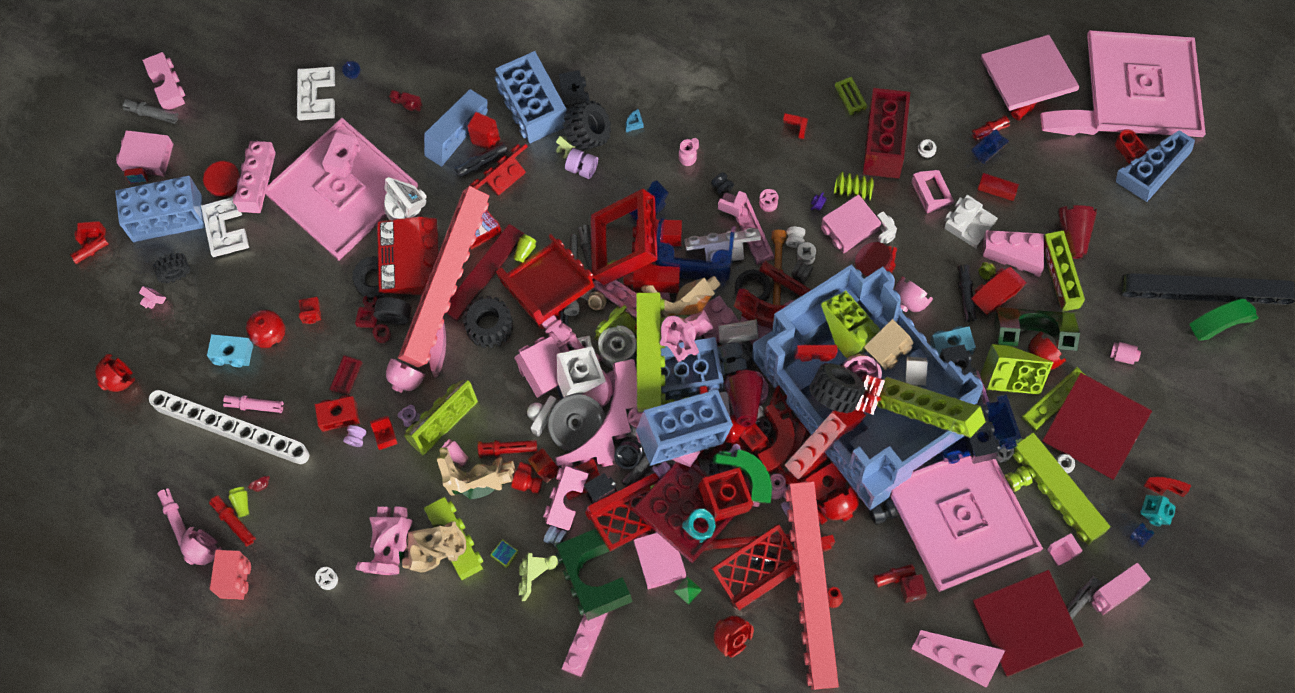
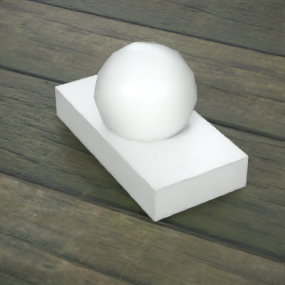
(738, 332)
(540, 415)

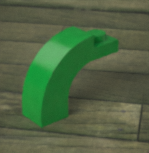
(1223, 318)
(758, 476)

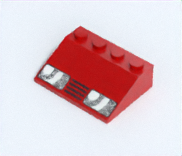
(406, 254)

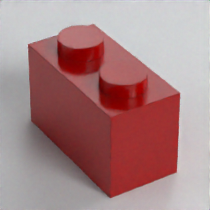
(483, 131)

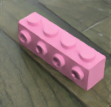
(254, 177)

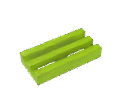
(857, 108)

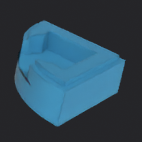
(634, 121)

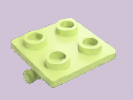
(530, 569)

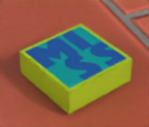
(504, 553)

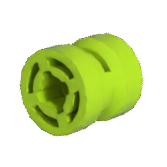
(1019, 478)

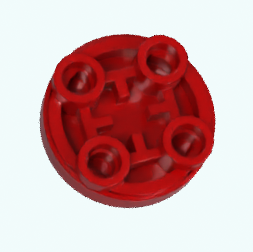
(221, 178)

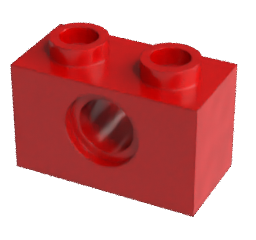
(347, 416)
(837, 480)

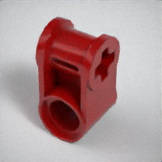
(1132, 149)

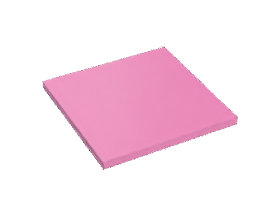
(1145, 83)
(335, 207)
(964, 520)

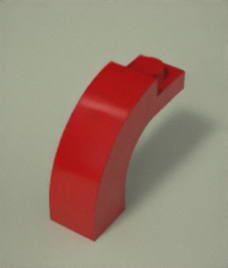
(754, 308)
(777, 455)

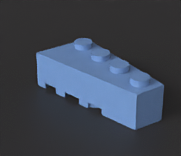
(451, 128)
(1151, 170)

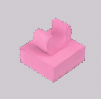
(151, 297)

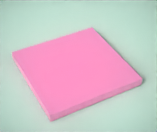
(1029, 72)

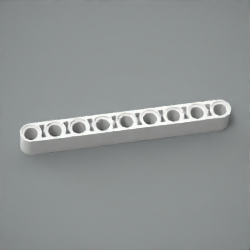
(222, 420)

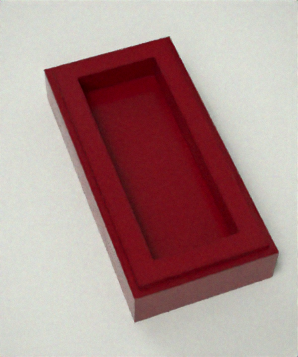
(345, 375)

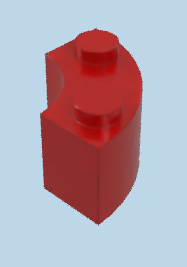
(998, 290)

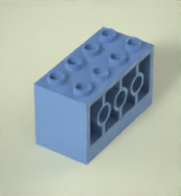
(530, 97)
(160, 208)
(688, 385)
(683, 427)

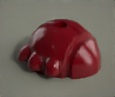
(259, 484)

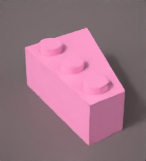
(1015, 249)

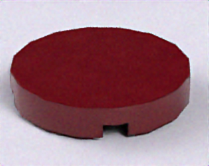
(873, 257)

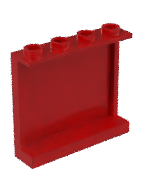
(547, 281)

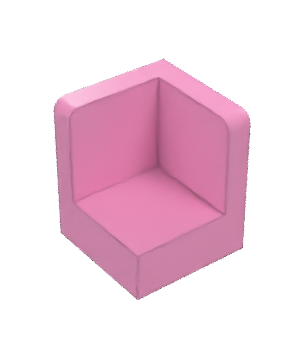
(732, 204)
(1064, 550)

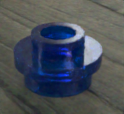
(352, 74)

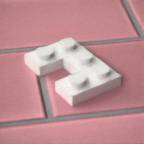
(307, 104)
(218, 238)

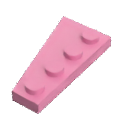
(967, 658)

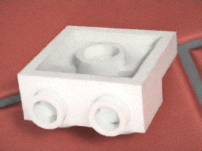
(969, 221)

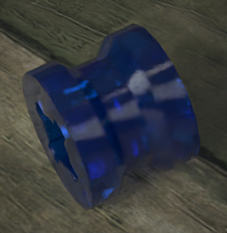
(1142, 534)

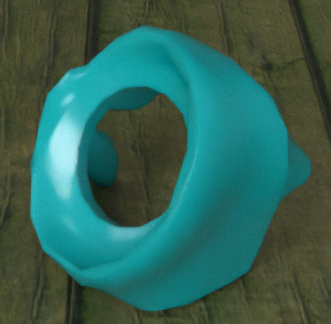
(689, 528)

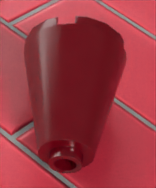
(1077, 227)
(744, 395)

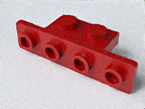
(504, 173)

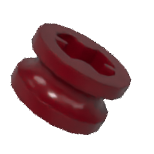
(386, 338)

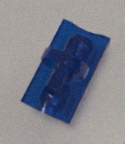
(989, 146)

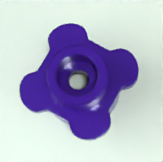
(818, 201)

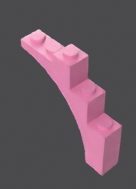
(615, 423)

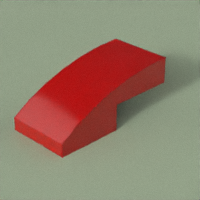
(1161, 484)

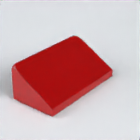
(998, 187)

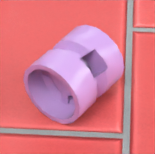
(575, 161)

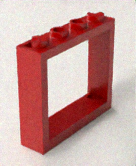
(647, 250)

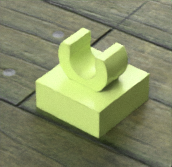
(564, 144)

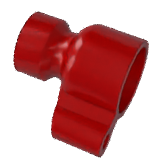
(522, 479)

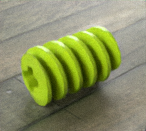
(854, 185)

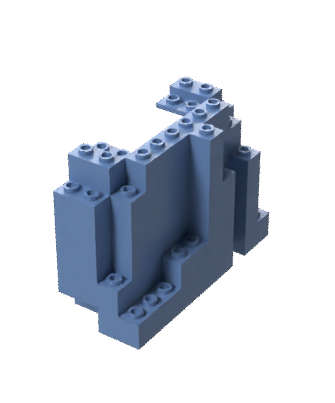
(883, 445)

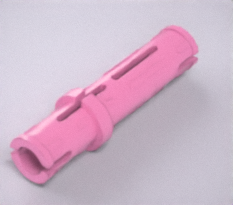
(253, 404)
(170, 508)

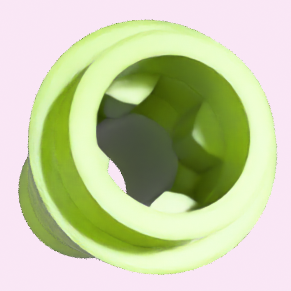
(524, 248)
(239, 500)

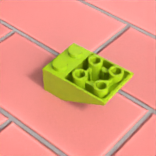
(849, 324)
(1014, 370)

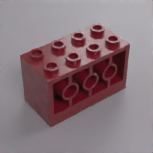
(886, 133)

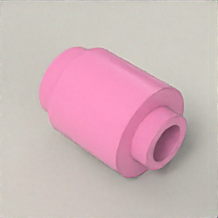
(1125, 353)

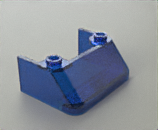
(696, 269)

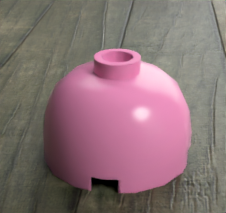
(911, 296)
(863, 364)
(403, 376)
(198, 547)

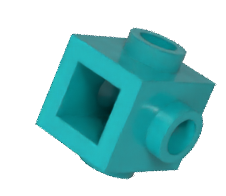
(1158, 510)

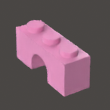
(168, 93)
(569, 480)

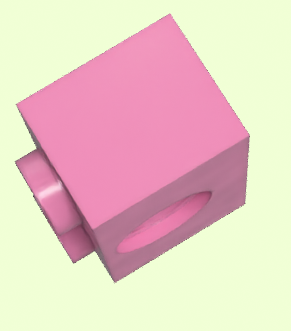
(341, 145)

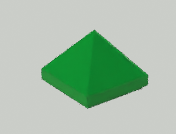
(687, 590)

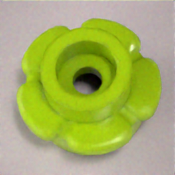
(987, 270)

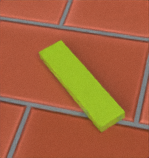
(1051, 402)

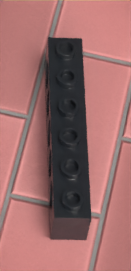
(978, 450)

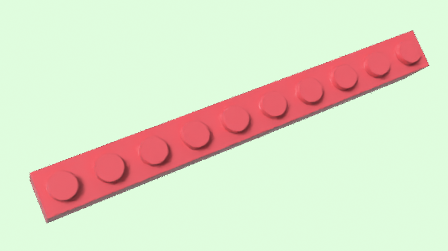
(443, 277)
(812, 586)

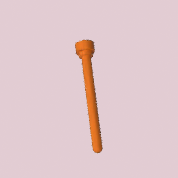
(778, 238)

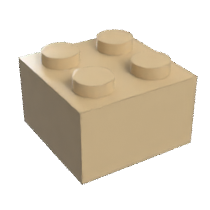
(889, 345)

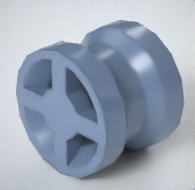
(555, 536)

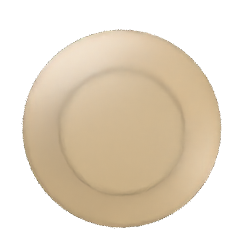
(597, 300)

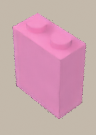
(145, 152)
(850, 224)
(539, 365)
(658, 560)
(1119, 589)

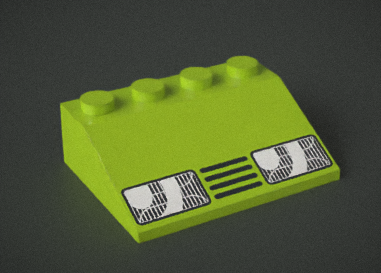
(441, 417)

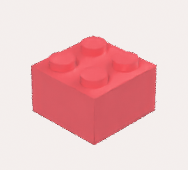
(230, 574)

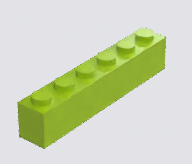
(649, 351)
(1060, 489)

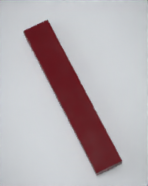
(484, 271)

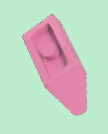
(924, 193)

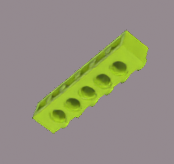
(931, 407)

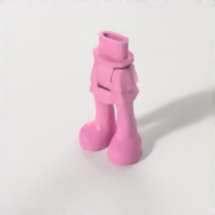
(563, 335)

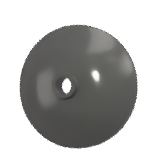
(588, 416)

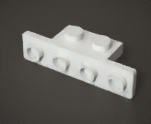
(715, 242)

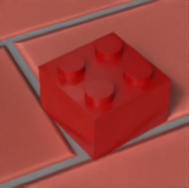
(726, 494)

